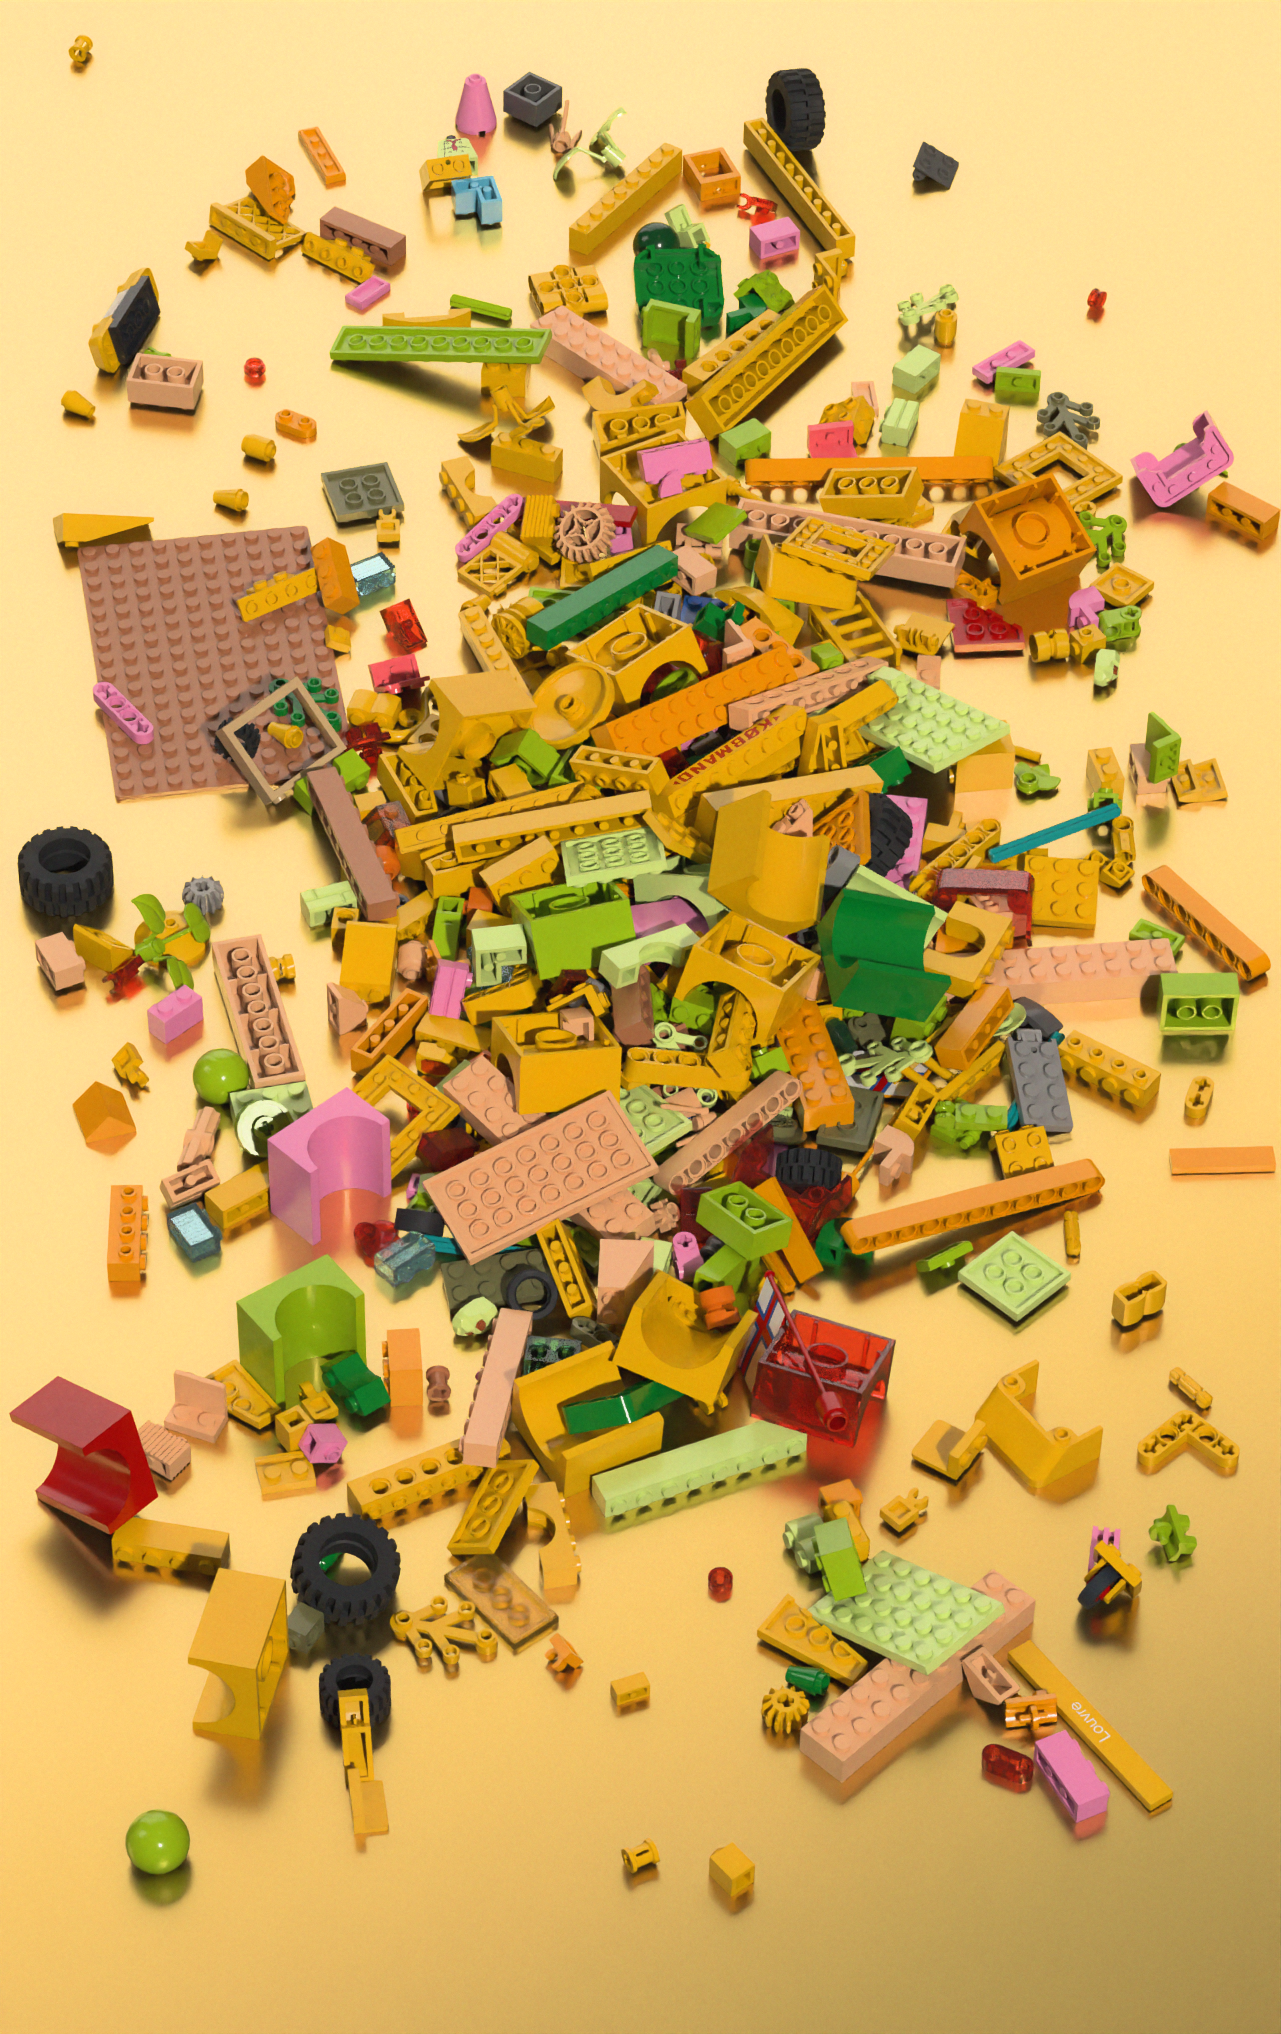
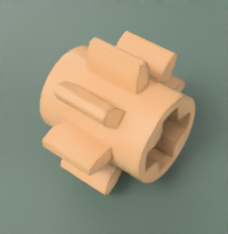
(665, 1215)

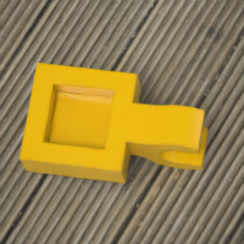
(127, 1064)
(317, 1405)

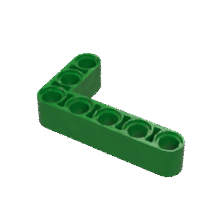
(619, 1408)

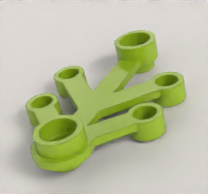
(1112, 525)

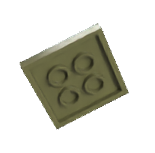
(362, 491)

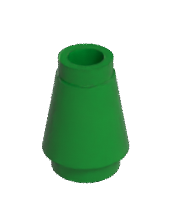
(808, 1679)

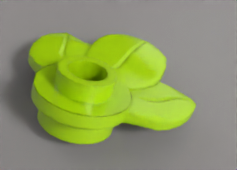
(1035, 778)

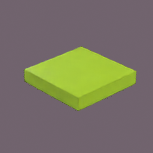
(715, 523)

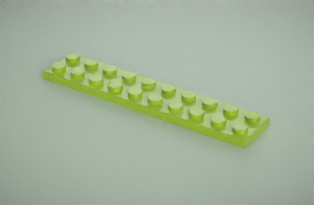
(441, 344)

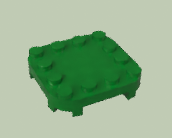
(682, 278)

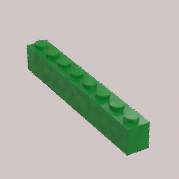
(602, 597)

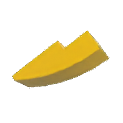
(356, 1733)

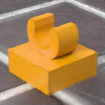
(564, 1651)

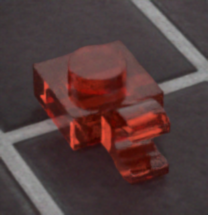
(762, 205)
(126, 969)

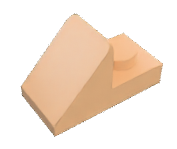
(929, 670)

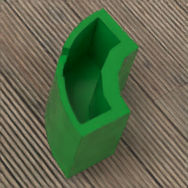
(355, 1383)

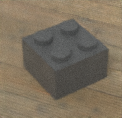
(532, 99)

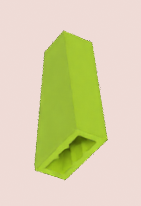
(724, 1269)

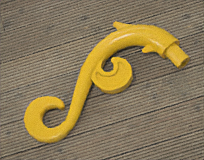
(407, 717)

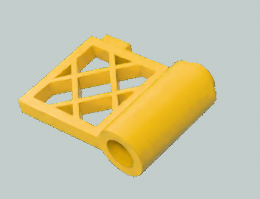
(508, 553)

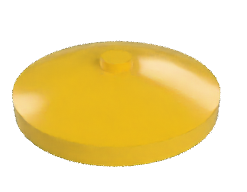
(572, 704)

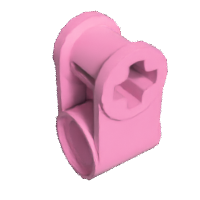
(686, 1256)

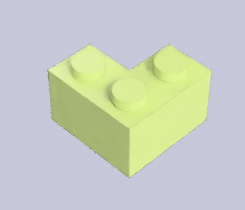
(496, 948)

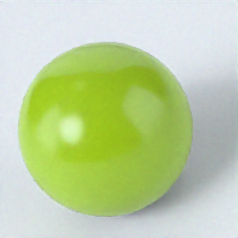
(219, 1074)
(157, 1841)

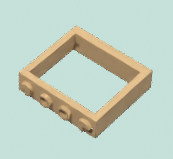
(246, 764)

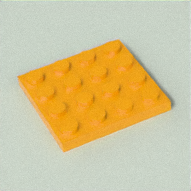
(849, 826)

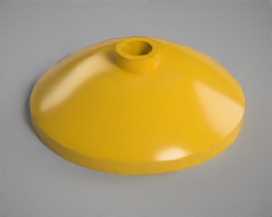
(183, 948)

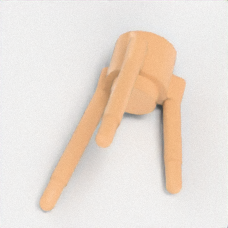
(562, 140)
(699, 1123)

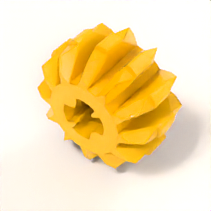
(785, 1709)

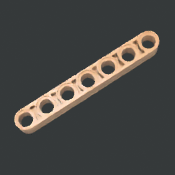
(728, 1132)

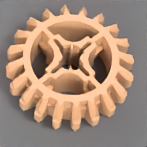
(598, 532)

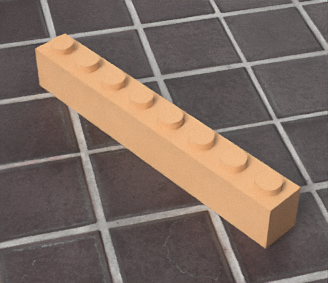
(494, 1395)

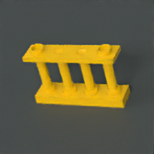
(821, 625)
(957, 1083)

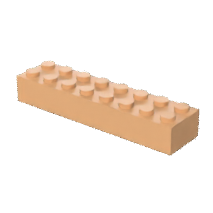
(594, 353)
(256, 1012)

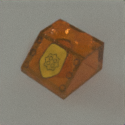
(383, 821)

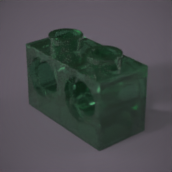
(547, 1351)

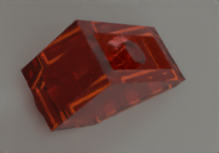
(403, 624)

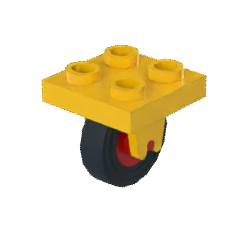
(1109, 1577)

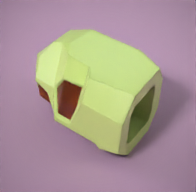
(1106, 667)
(475, 1317)

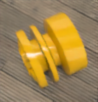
(512, 624)

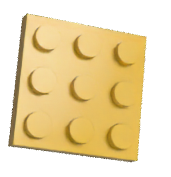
(1064, 891)

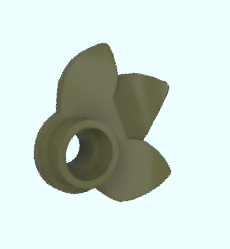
(870, 1029)

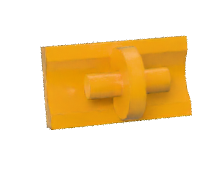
(1030, 1709)

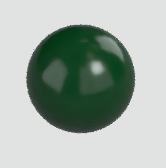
(655, 234)

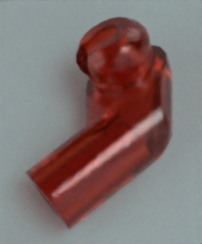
(680, 364)

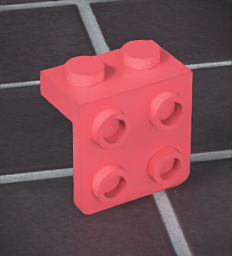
(831, 440)
(395, 673)

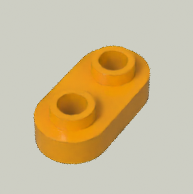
(295, 423)

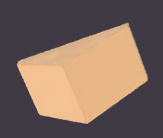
(988, 1677)

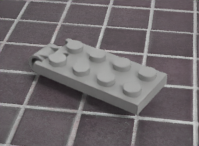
(1038, 1081)

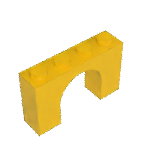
(983, 929)

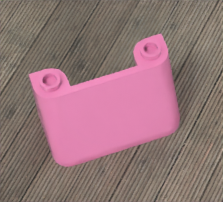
(1187, 466)
(662, 915)

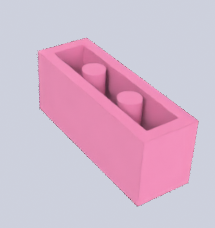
(684, 456)
(1071, 1776)

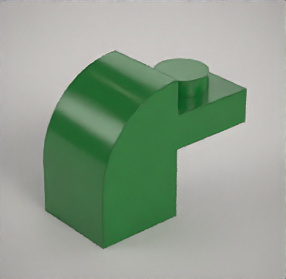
(748, 309)
(712, 619)
(830, 1243)

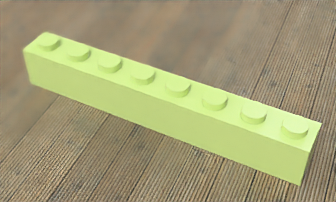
(694, 1466)

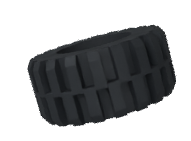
(796, 108)
(889, 833)
(65, 892)
(352, 1537)

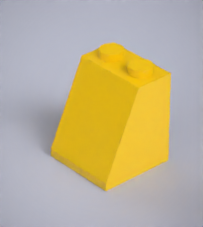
(982, 430)
(986, 768)
(370, 960)

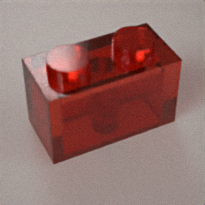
(446, 1148)

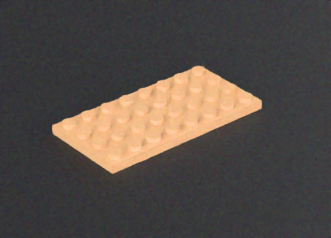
(540, 1177)

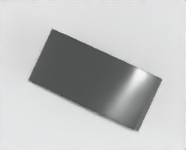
(1039, 1018)

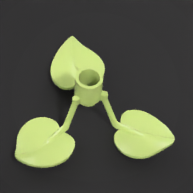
(610, 152)

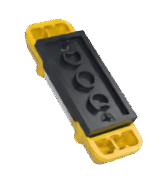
(125, 322)

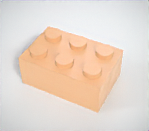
(165, 381)

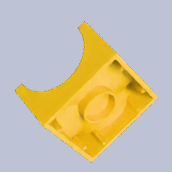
(622, 475)

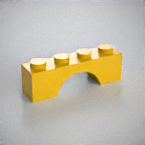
(459, 479)
(556, 1560)

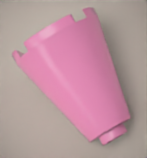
(475, 107)

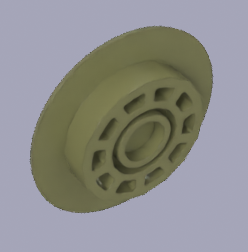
(785, 1131)

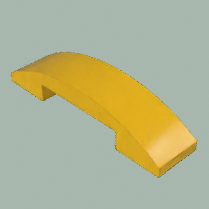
(455, 318)
(757, 600)

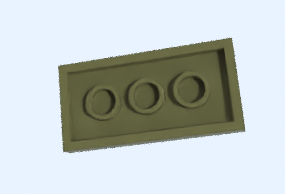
(491, 1277)

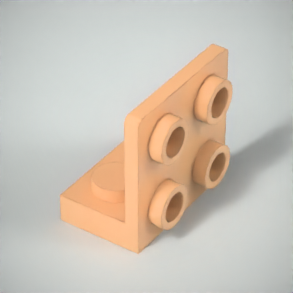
(198, 1407)

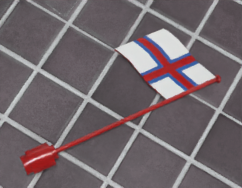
(771, 1316)

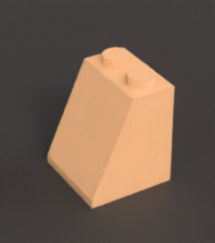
(622, 1277)

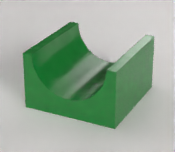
(876, 956)

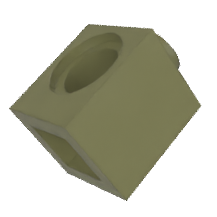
(304, 1627)

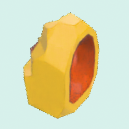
(434, 1060)

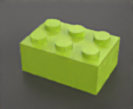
(1197, 1001)
(744, 1220)

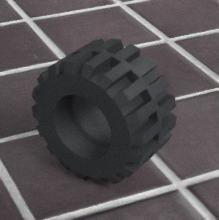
(808, 1167)
(350, 1674)

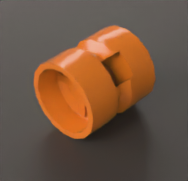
(719, 1307)

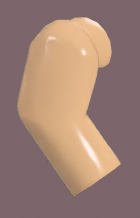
(655, 358)

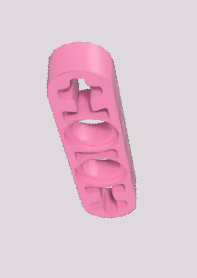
(510, 509)
(145, 733)

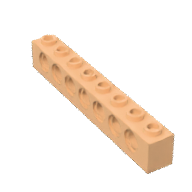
(810, 692)

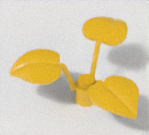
(505, 402)

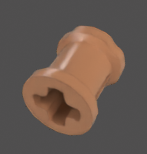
(438, 1383)

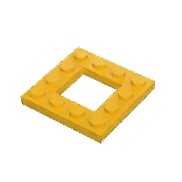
(1097, 474)
(871, 550)
(434, 1106)

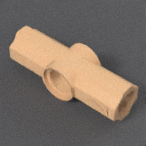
(200, 1139)

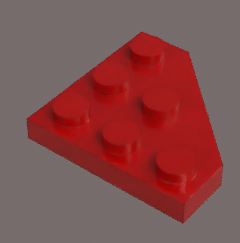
(981, 628)

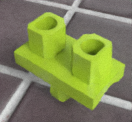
(1170, 1532)

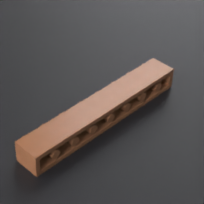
(352, 844)

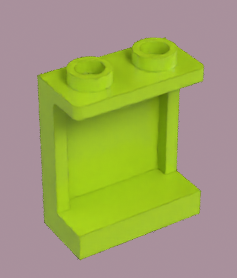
(671, 325)

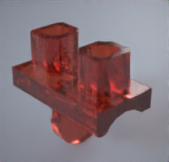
(368, 744)

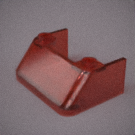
(1015, 885)
(812, 1207)

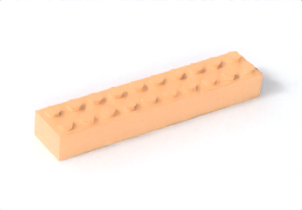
(917, 555)
(1081, 971)
(489, 1106)
(896, 1695)

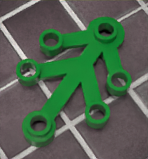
(313, 685)

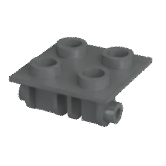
(934, 164)

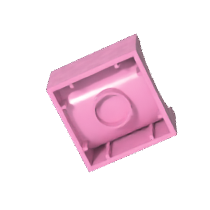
(325, 1151)

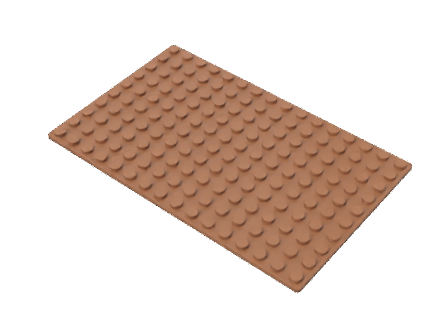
(185, 659)

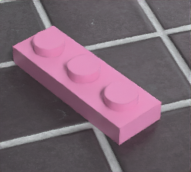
(1011, 356)

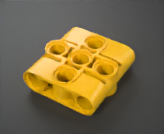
(573, 288)

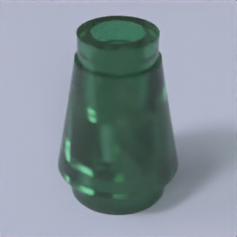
(841, 1036)

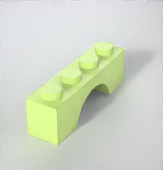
(622, 963)

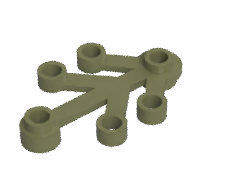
(1060, 403)

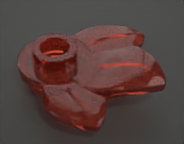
(375, 1236)

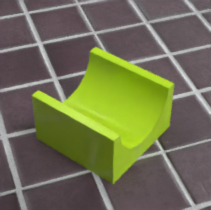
(572, 925)
(297, 1319)

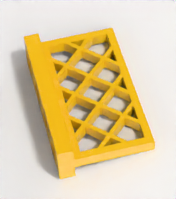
(254, 234)

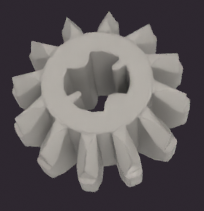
(205, 893)

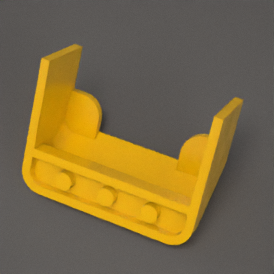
(801, 581)
(1023, 1443)

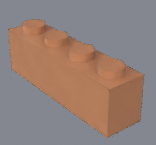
(375, 240)
(633, 1011)

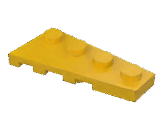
(805, 1639)

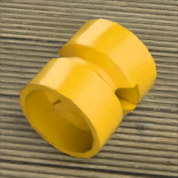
(1045, 645)

